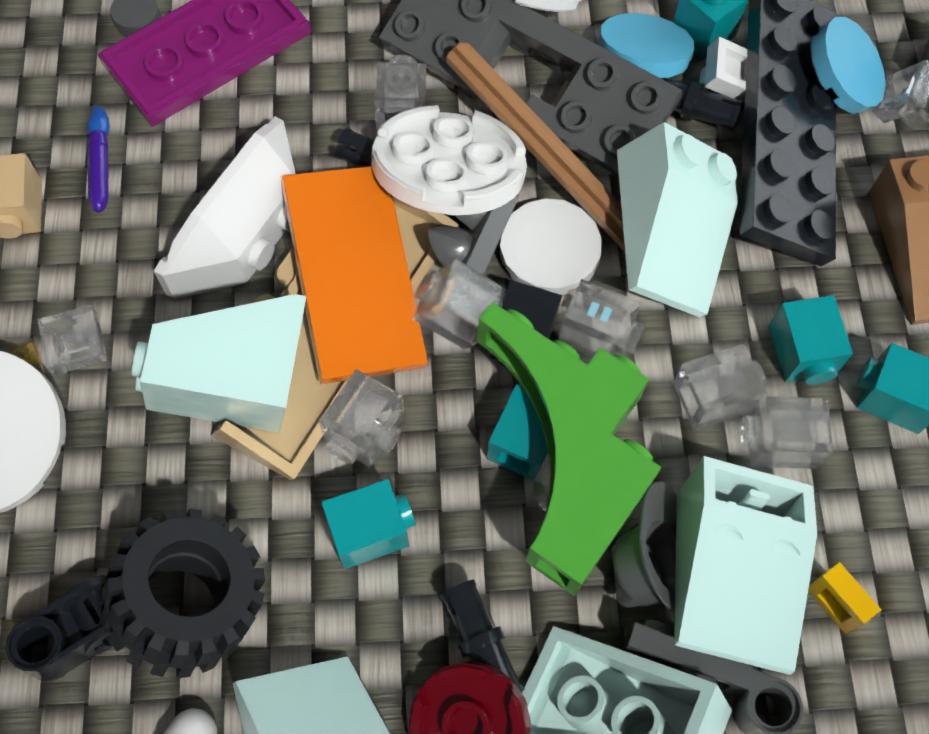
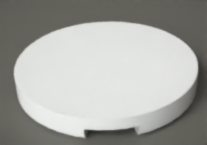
(448, 161)
(29, 430)

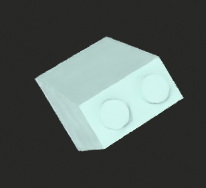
(223, 363)

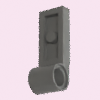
(657, 643)

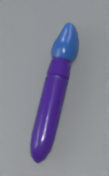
(98, 171)

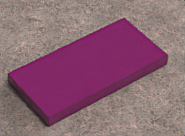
(199, 51)

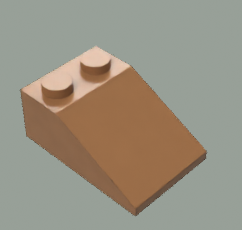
(902, 212)

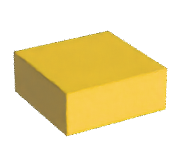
(843, 598)

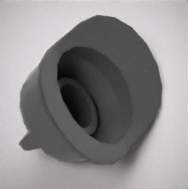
(647, 553)

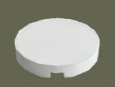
(550, 245)

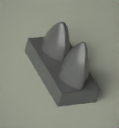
(476, 241)

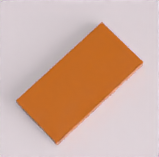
(353, 274)

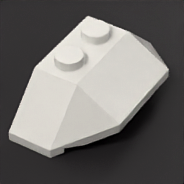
(235, 222)

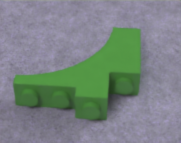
(580, 409)

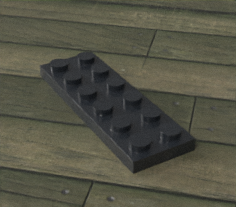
(788, 134)

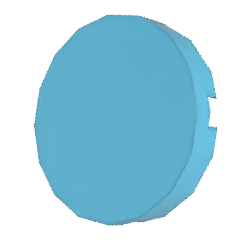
(648, 43)
(848, 64)

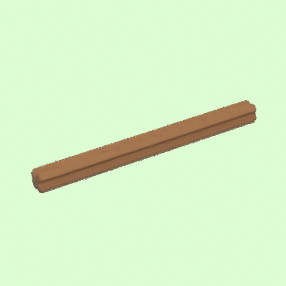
(538, 139)

